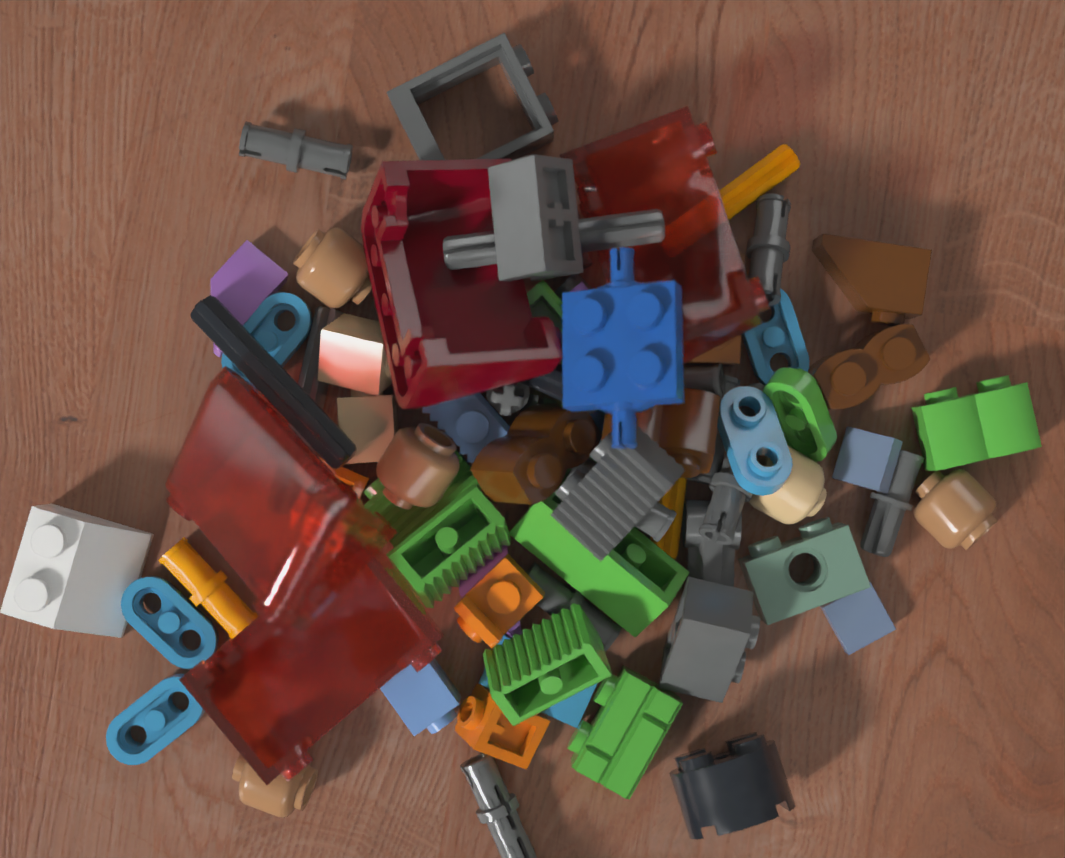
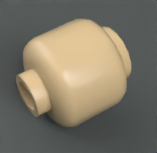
(799, 496)

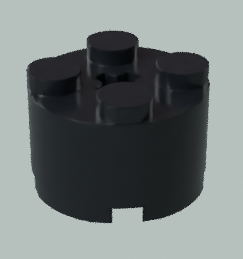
(731, 787)

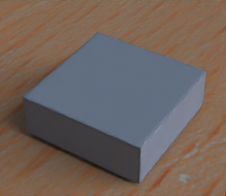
(867, 459)
(858, 619)

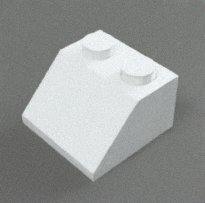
(74, 571)

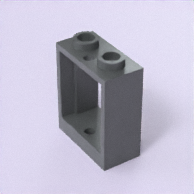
(516, 68)

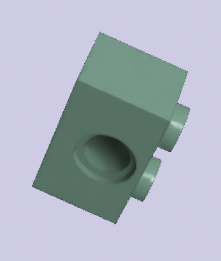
(835, 572)

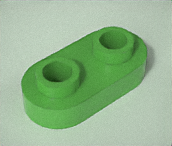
(802, 412)

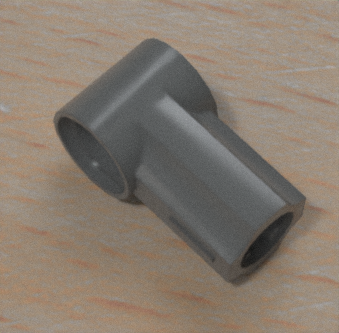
(707, 558)

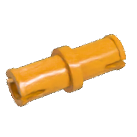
(208, 587)

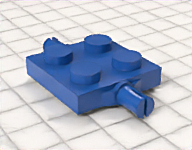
(623, 347)

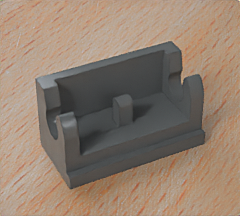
(535, 218)

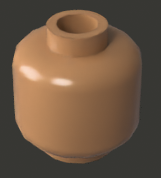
(333, 268)
(418, 466)
(955, 508)
(277, 797)

